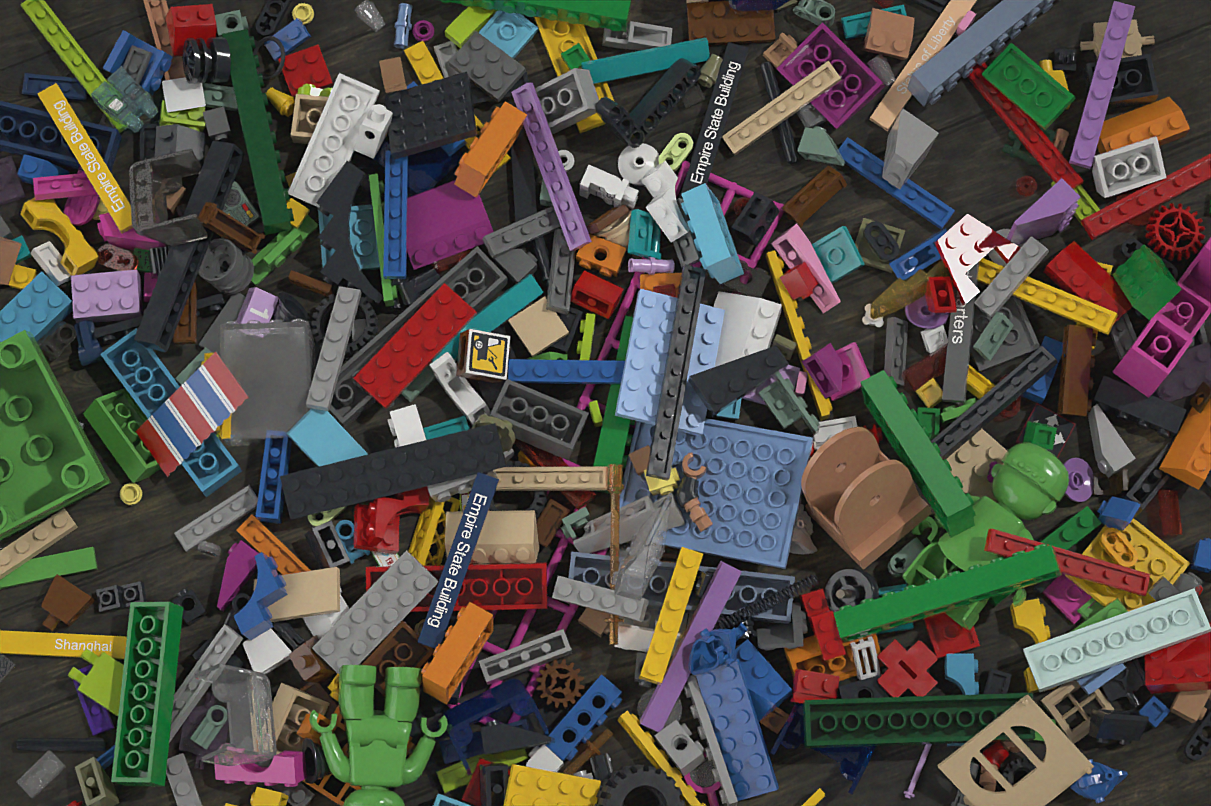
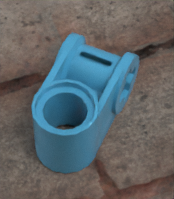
(348, 542)

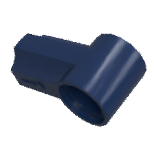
(89, 347)

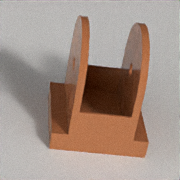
(863, 501)

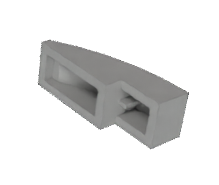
(638, 37)

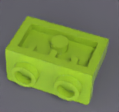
(189, 118)

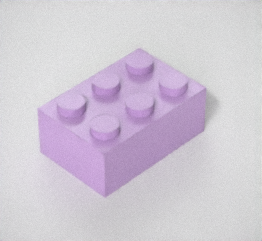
(107, 296)

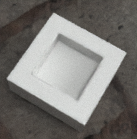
(934, 338)

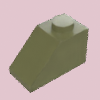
(96, 784)

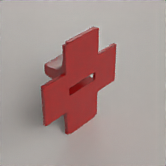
(907, 669)

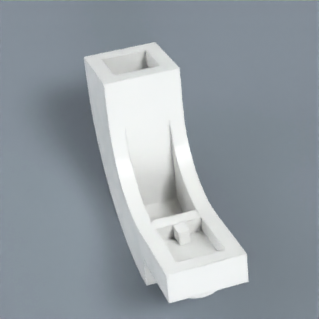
(459, 389)

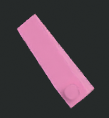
(796, 249)

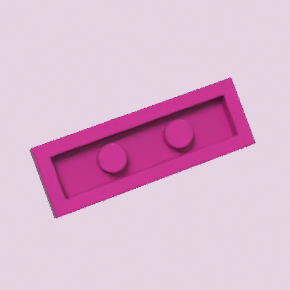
(62, 186)

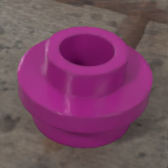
(423, 25)

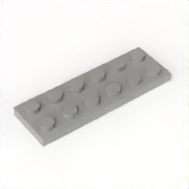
(376, 613)

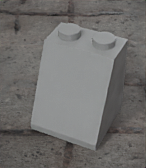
(906, 148)

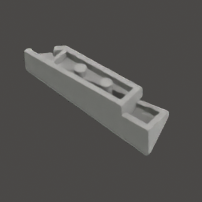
(631, 519)

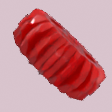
(1183, 232)

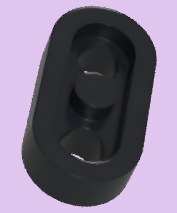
(881, 242)

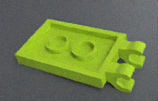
(102, 682)

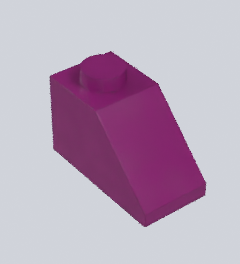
(825, 370)

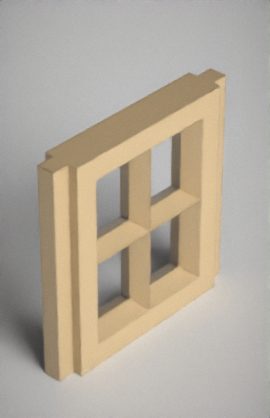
(1066, 691)

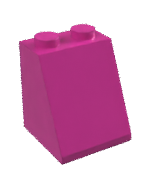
(127, 240)

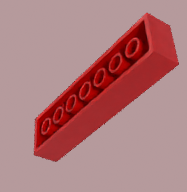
(488, 586)

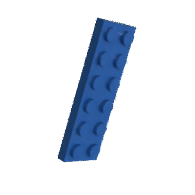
(737, 730)

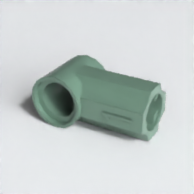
(209, 728)

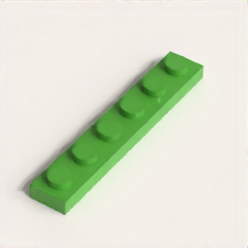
(377, 189)

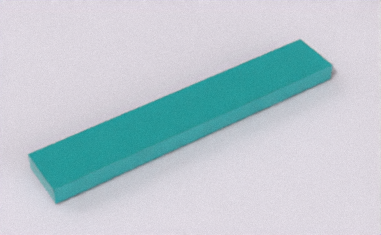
(646, 60)
(498, 311)

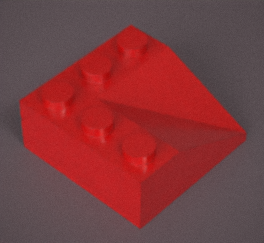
(1180, 666)

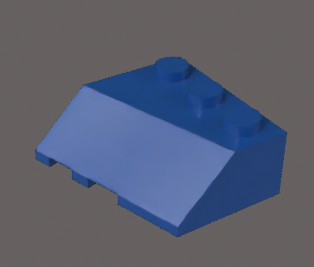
(763, 682)

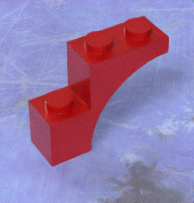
(385, 509)
(822, 623)

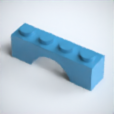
(960, 671)

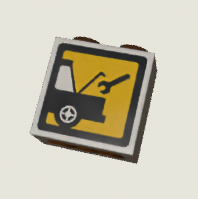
(483, 356)

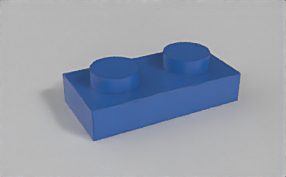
(290, 36)

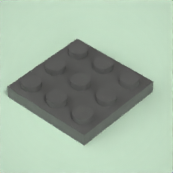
(1018, 342)

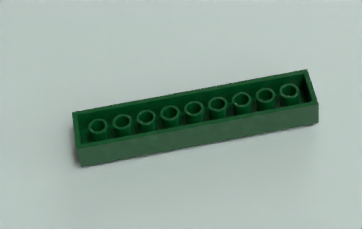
(906, 720)

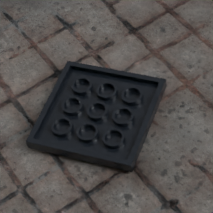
(431, 115)

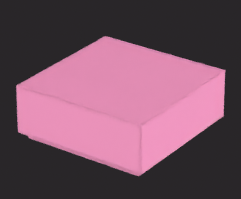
(966, 22)
(801, 383)

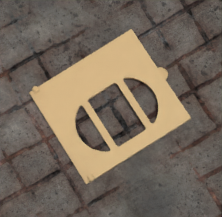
(1052, 776)

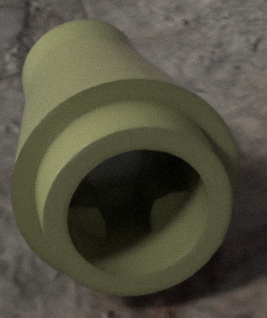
(710, 71)

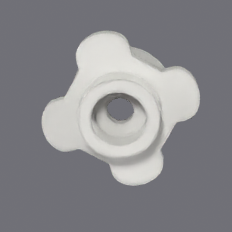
(868, 320)

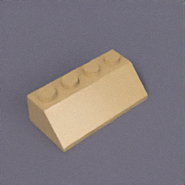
(503, 539)

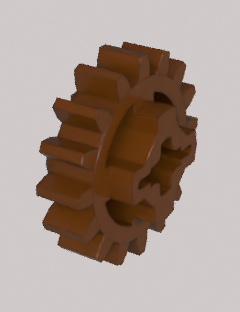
(553, 675)

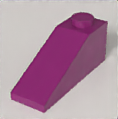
(238, 570)

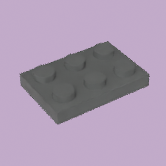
(487, 66)

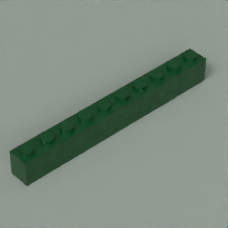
(257, 134)

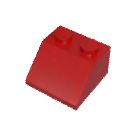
(189, 22)

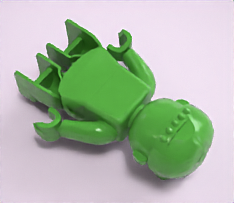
(1024, 489)
(377, 737)

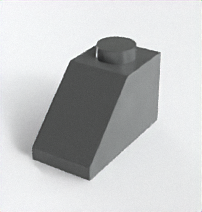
(516, 264)

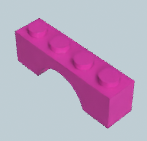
(286, 768)

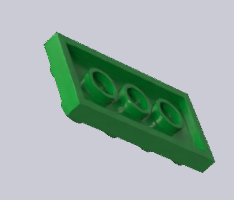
(1028, 86)

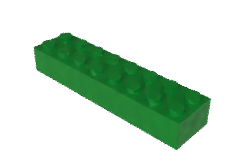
(918, 453)
(147, 694)

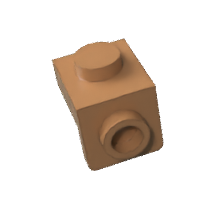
(780, 50)

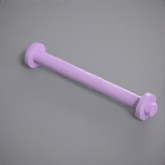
(917, 772)

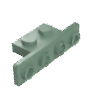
(786, 405)

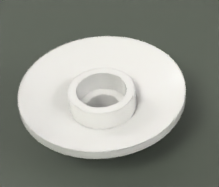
(632, 171)

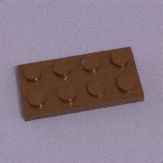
(723, 24)

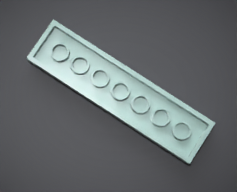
(1117, 640)

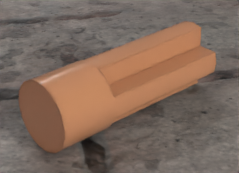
(1060, 139)

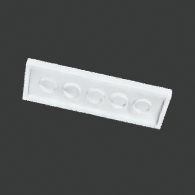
(333, 138)

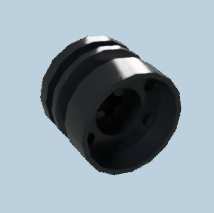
(206, 60)

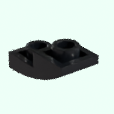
(120, 597)

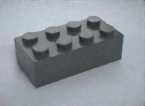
(540, 419)

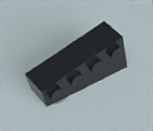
(733, 380)

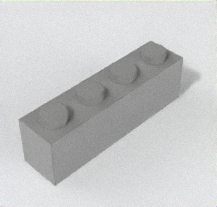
(599, 599)
(525, 657)

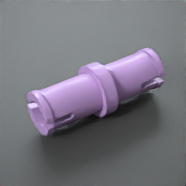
(651, 265)

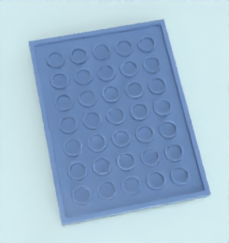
(747, 489)

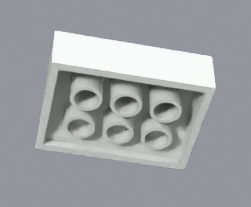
(746, 325)

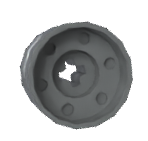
(226, 267)

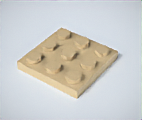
(973, 461)

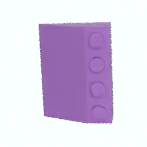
(1046, 215)

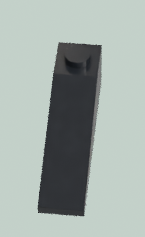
(1149, 481)

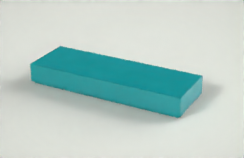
(857, 25)

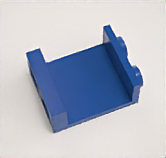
(158, 64)

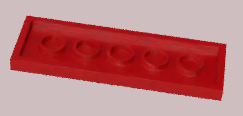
(415, 346)

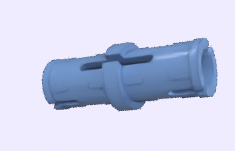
(403, 25)

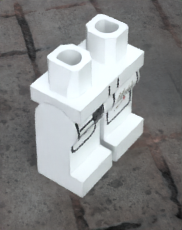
(608, 187)

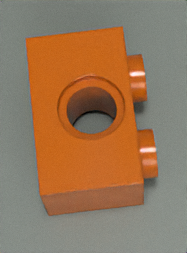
(607, 267)

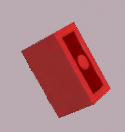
(596, 294)

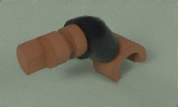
(688, 494)

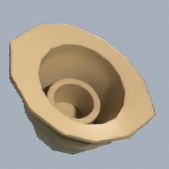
(617, 231)

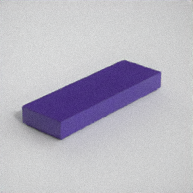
(97, 716)

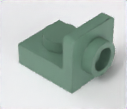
(577, 519)

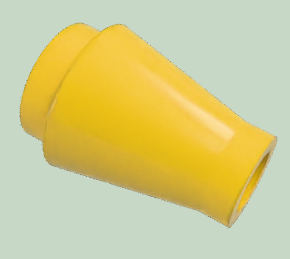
(281, 101)

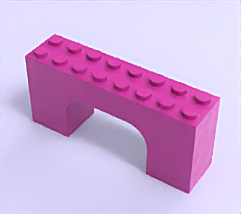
(1171, 329)

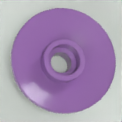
(920, 316)
(1080, 480)

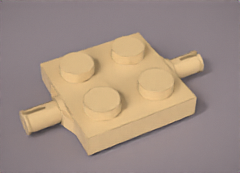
(1132, 45)

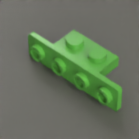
(279, 248)

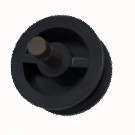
(850, 588)

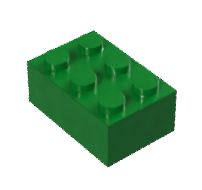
(1146, 282)

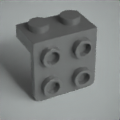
(784, 635)

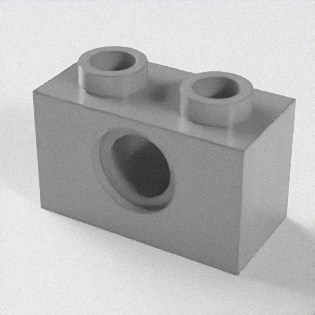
(685, 759)

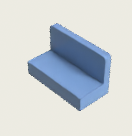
(1094, 681)

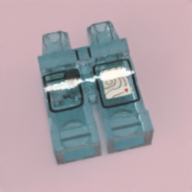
(124, 100)

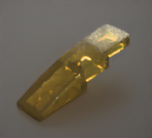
(904, 293)

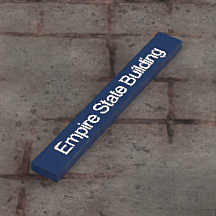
(458, 560)

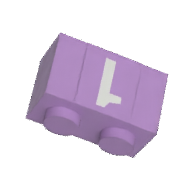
(257, 306)

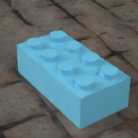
(711, 234)

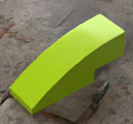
(467, 23)

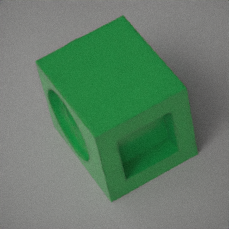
(1040, 434)

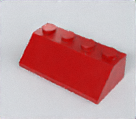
(1083, 277)

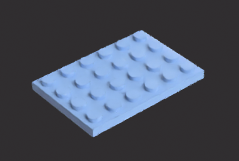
(648, 355)

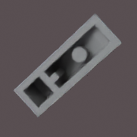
(1108, 446)

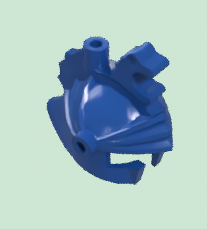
(714, 649)
(1099, 782)

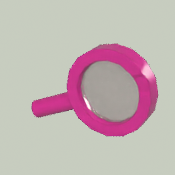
(703, 782)

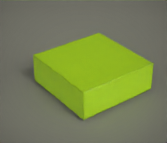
(595, 413)

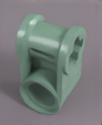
(812, 9)
(906, 556)

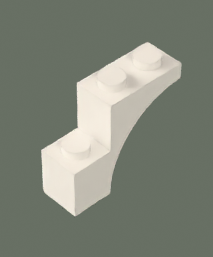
(664, 206)

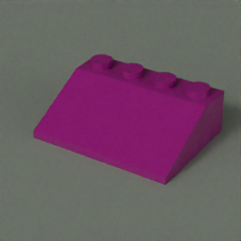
(850, 94)
(444, 224)

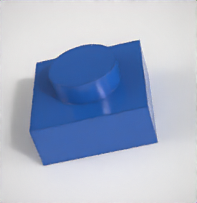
(1155, 711)

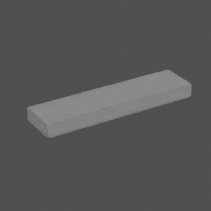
(217, 518)

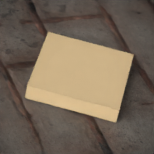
(538, 327)

